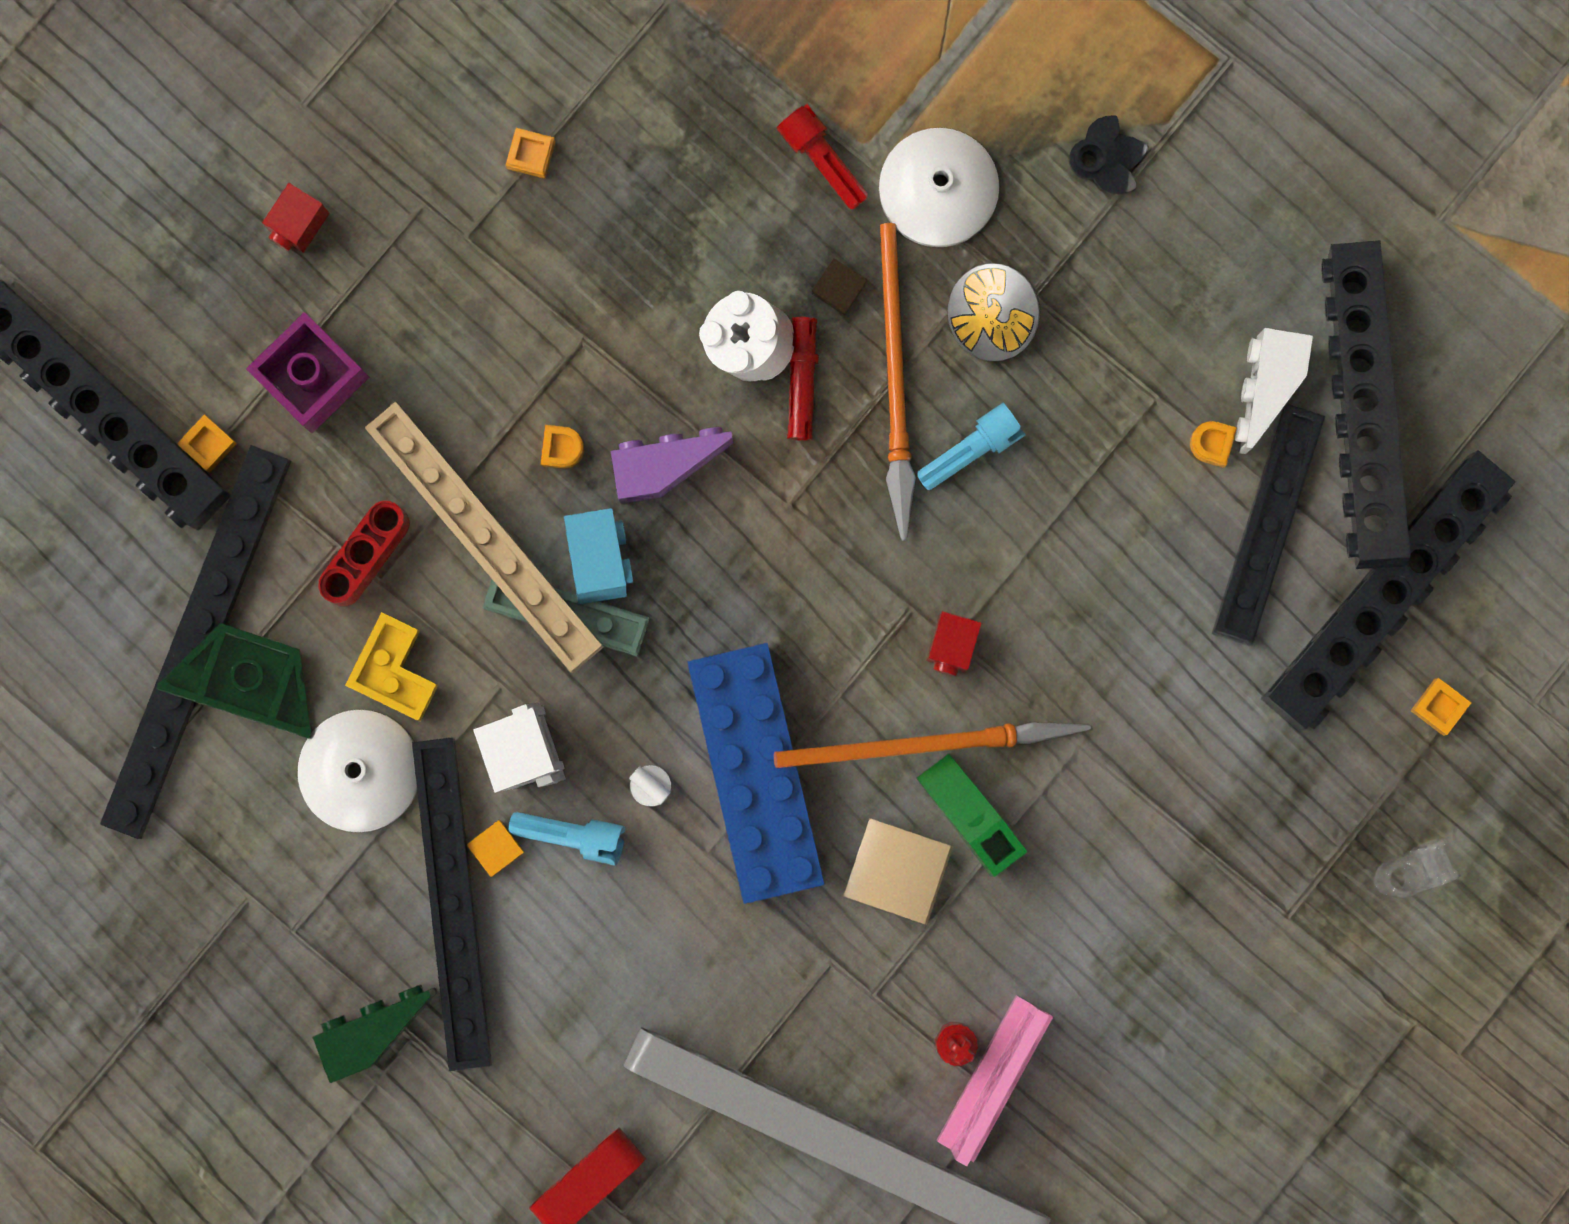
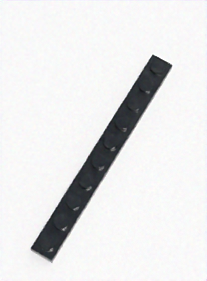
(207, 608)

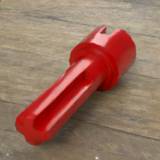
(806, 135)
(956, 1044)

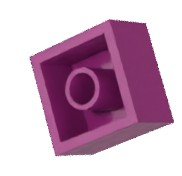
(307, 373)

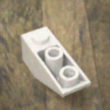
(1277, 371)

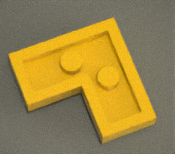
(381, 674)

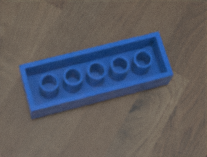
(758, 801)

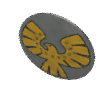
(993, 312)

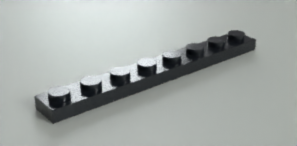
(451, 904)

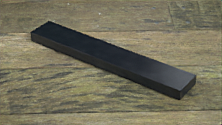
(1268, 525)

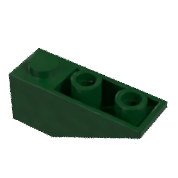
(361, 1043)

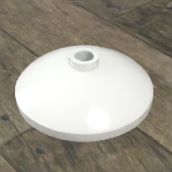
(932, 212)
(386, 775)

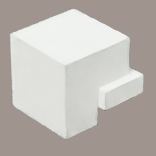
(520, 750)

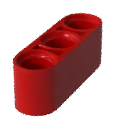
(345, 563)
(589, 1181)

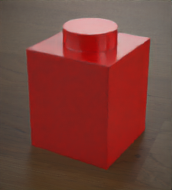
(295, 219)
(953, 643)

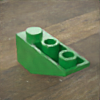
(971, 815)

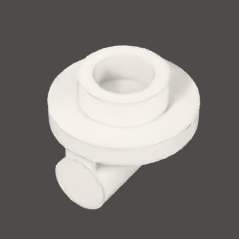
(650, 785)

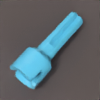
(994, 432)
(596, 840)

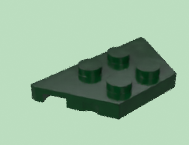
(244, 678)

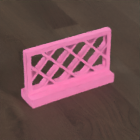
(994, 1080)

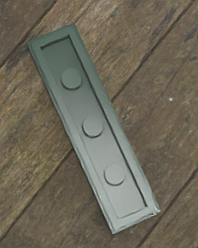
(610, 625)

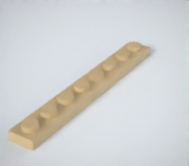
(484, 537)

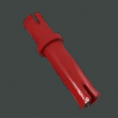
(802, 379)

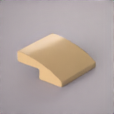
(898, 871)

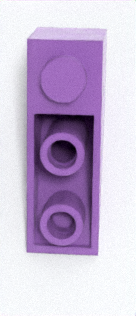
(657, 468)

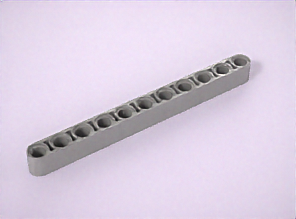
(822, 1134)

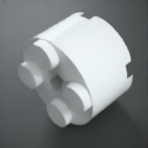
(732, 323)

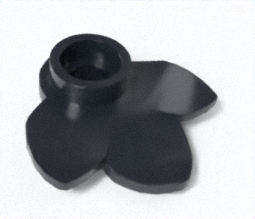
(1113, 156)

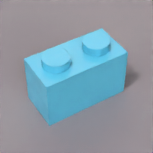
(596, 556)

